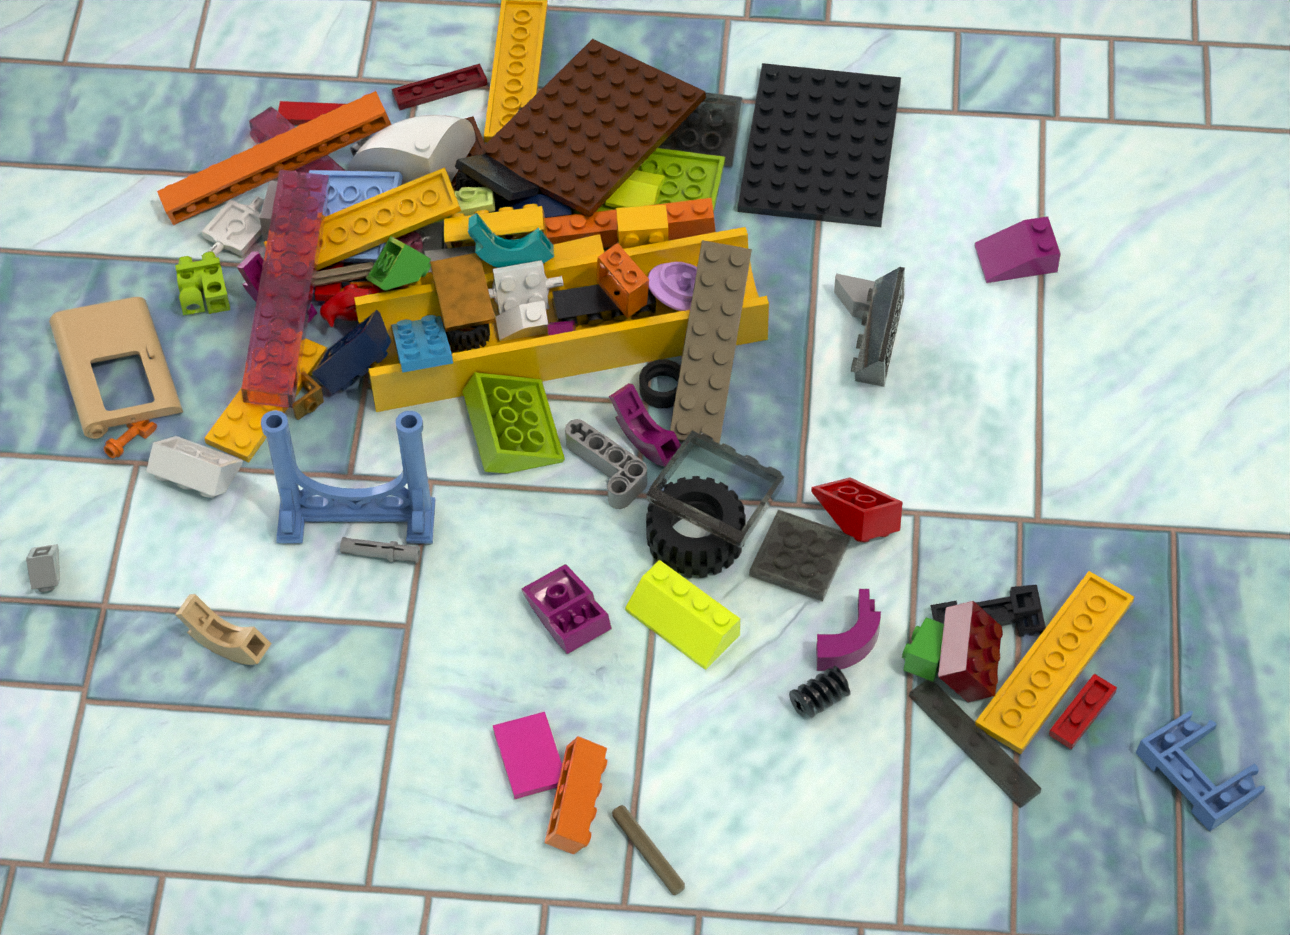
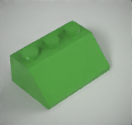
(398, 265)

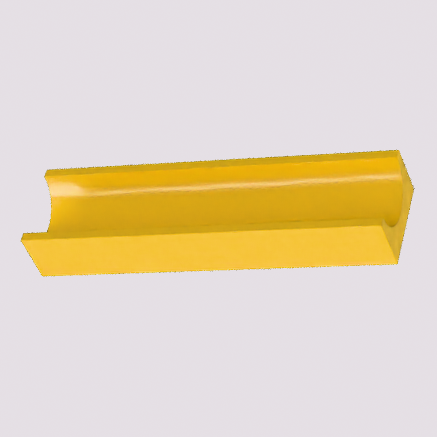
(557, 355)

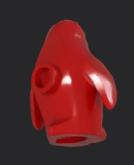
(343, 304)

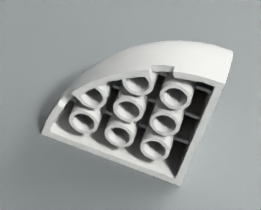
(417, 147)

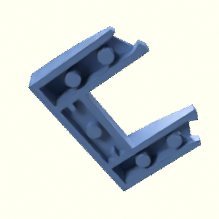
(1211, 804)

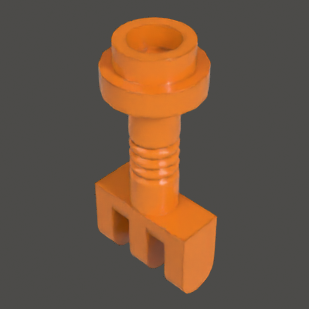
(114, 448)

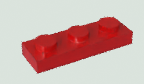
(1082, 711)

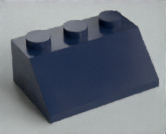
(353, 354)

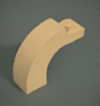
(232, 642)

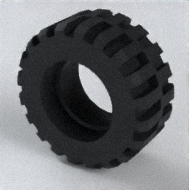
(700, 554)

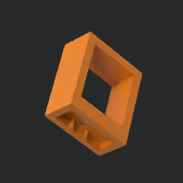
(621, 274)

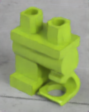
(201, 276)

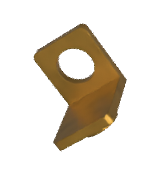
(311, 400)

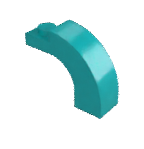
(505, 252)

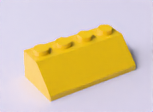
(506, 224)

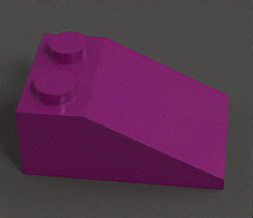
(1019, 251)

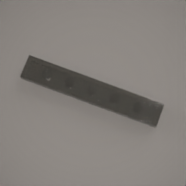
(975, 743)

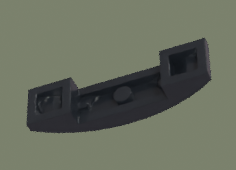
(1005, 611)

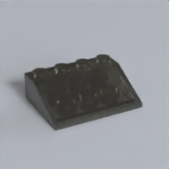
(710, 128)
(880, 328)

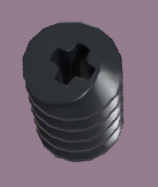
(819, 691)

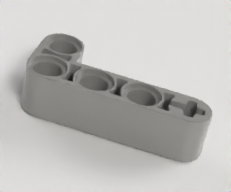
(584, 441)

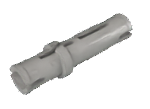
(390, 551)

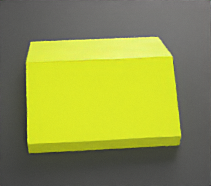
(637, 191)

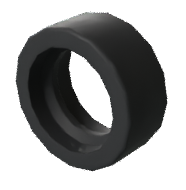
(656, 368)

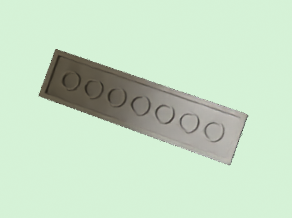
(710, 340)

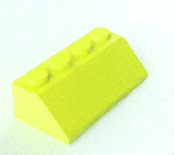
(683, 615)

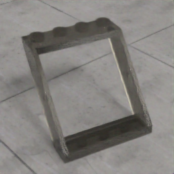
(700, 518)

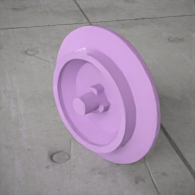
(673, 284)

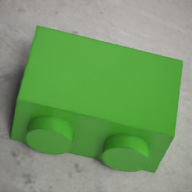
(924, 653)

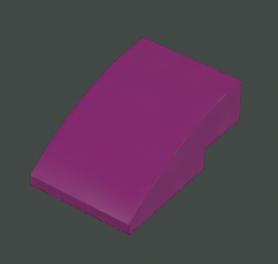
(567, 608)

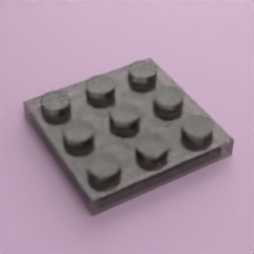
(800, 555)

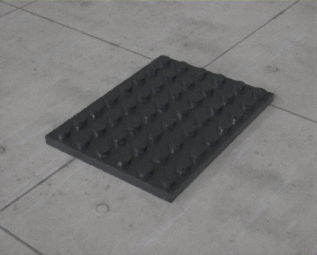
(820, 145)

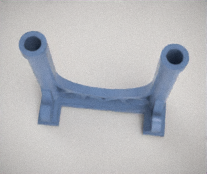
(351, 504)

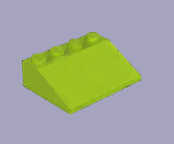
(512, 423)

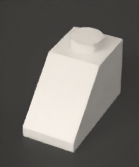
(522, 321)

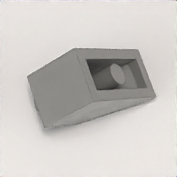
(853, 293)
(44, 567)

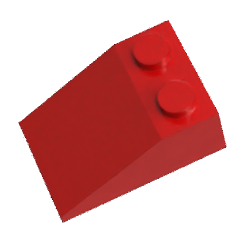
(860, 508)

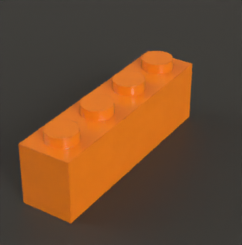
(576, 795)

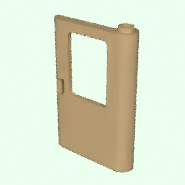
(104, 334)

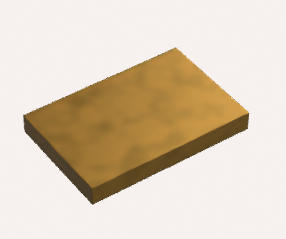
(462, 292)

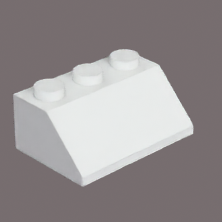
(192, 466)

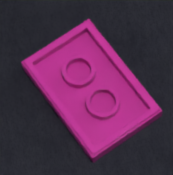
(528, 754)

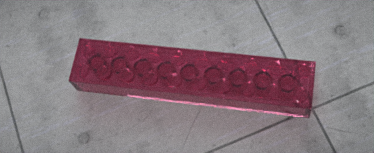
(286, 289)

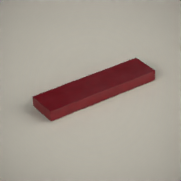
(439, 87)

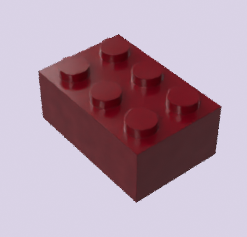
(970, 651)

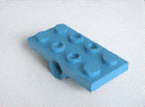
(421, 343)

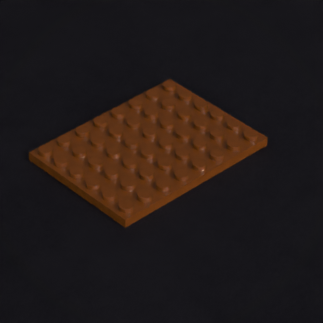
(593, 126)

